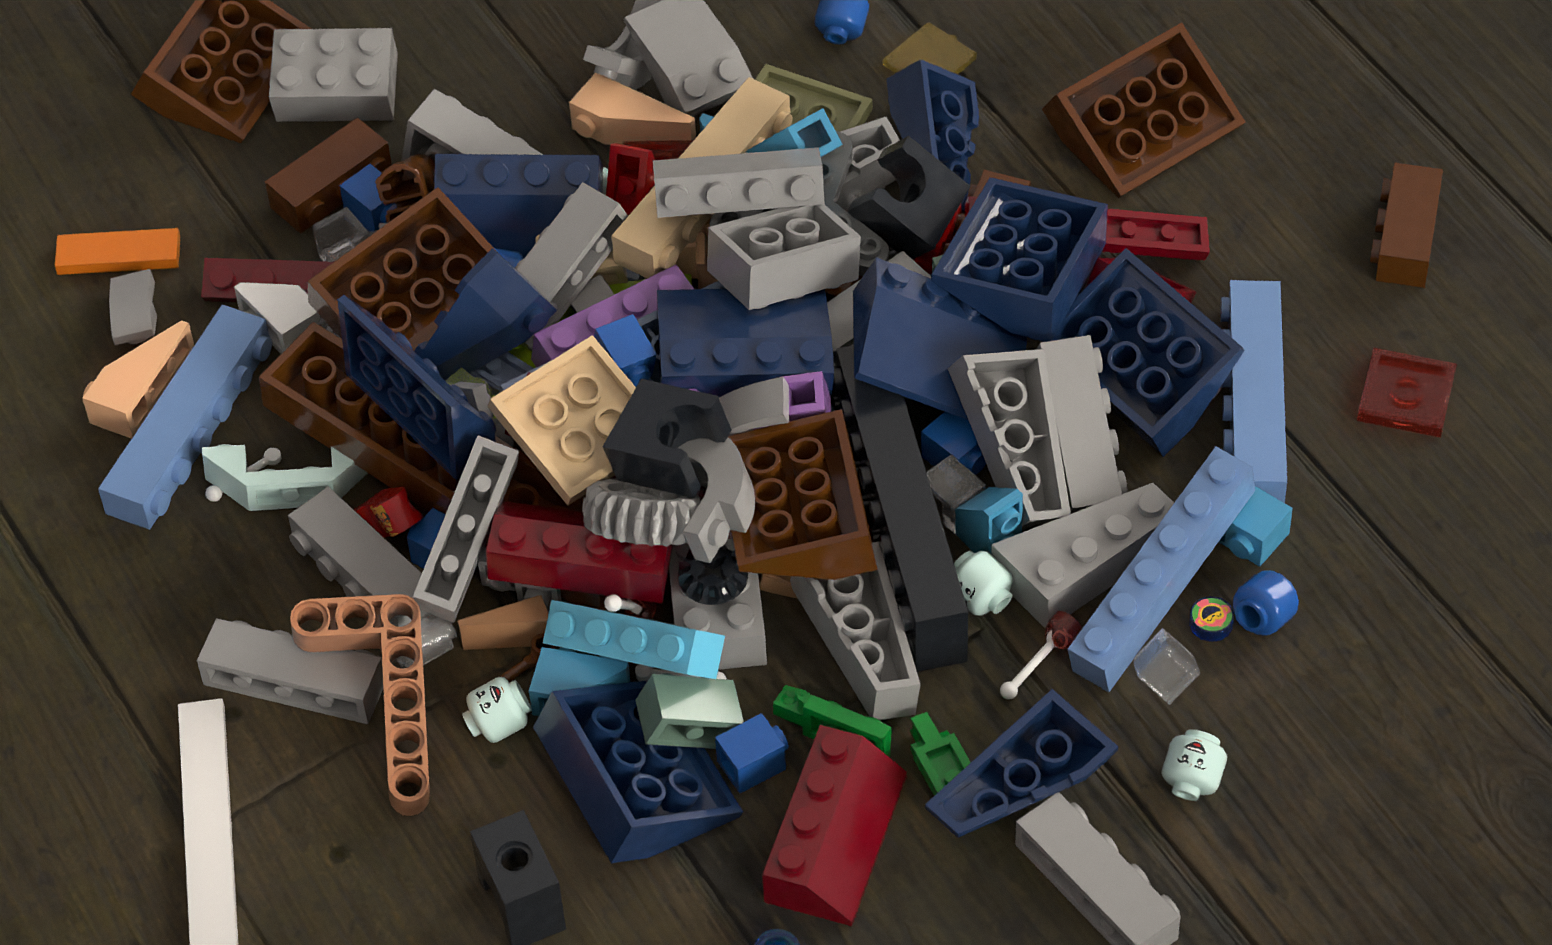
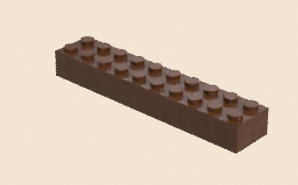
(316, 396)

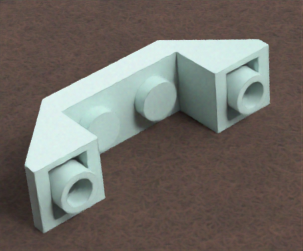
(271, 488)

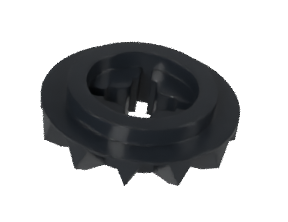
(712, 589)

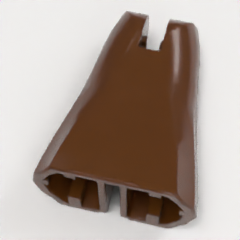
(405, 183)

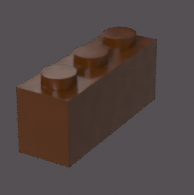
(311, 184)
(1406, 224)

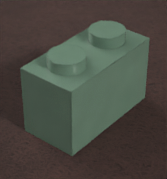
(687, 710)

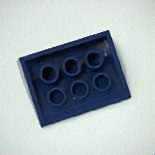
(514, 194)
(1023, 256)
(914, 331)
(722, 346)
(1155, 350)
(410, 389)
(630, 791)

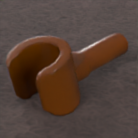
(529, 661)

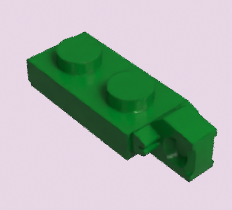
(811, 712)
(936, 753)

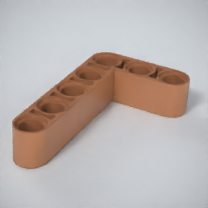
(397, 682)

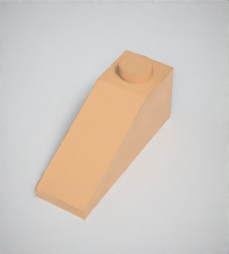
(620, 114)
(134, 382)

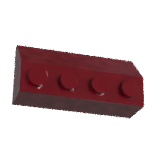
(559, 552)
(833, 827)

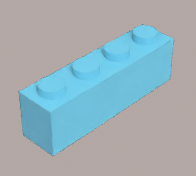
(634, 639)

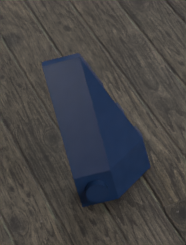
(936, 112)
(490, 317)
(1027, 763)

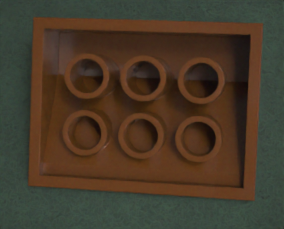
(216, 66)
(1144, 111)
(404, 269)
(806, 501)

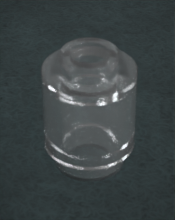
(436, 639)

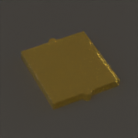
(931, 46)

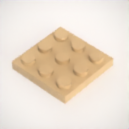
(566, 416)

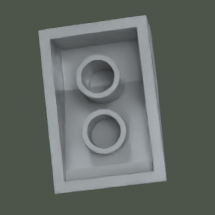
(688, 54)

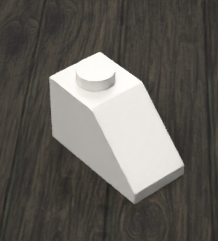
(283, 308)

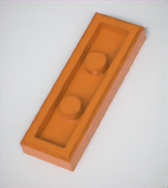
(117, 251)

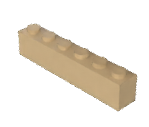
(748, 118)

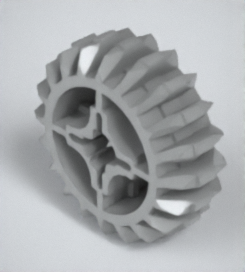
(637, 513)

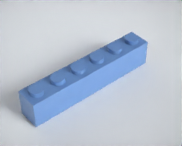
(1256, 383)
(185, 417)
(1162, 569)

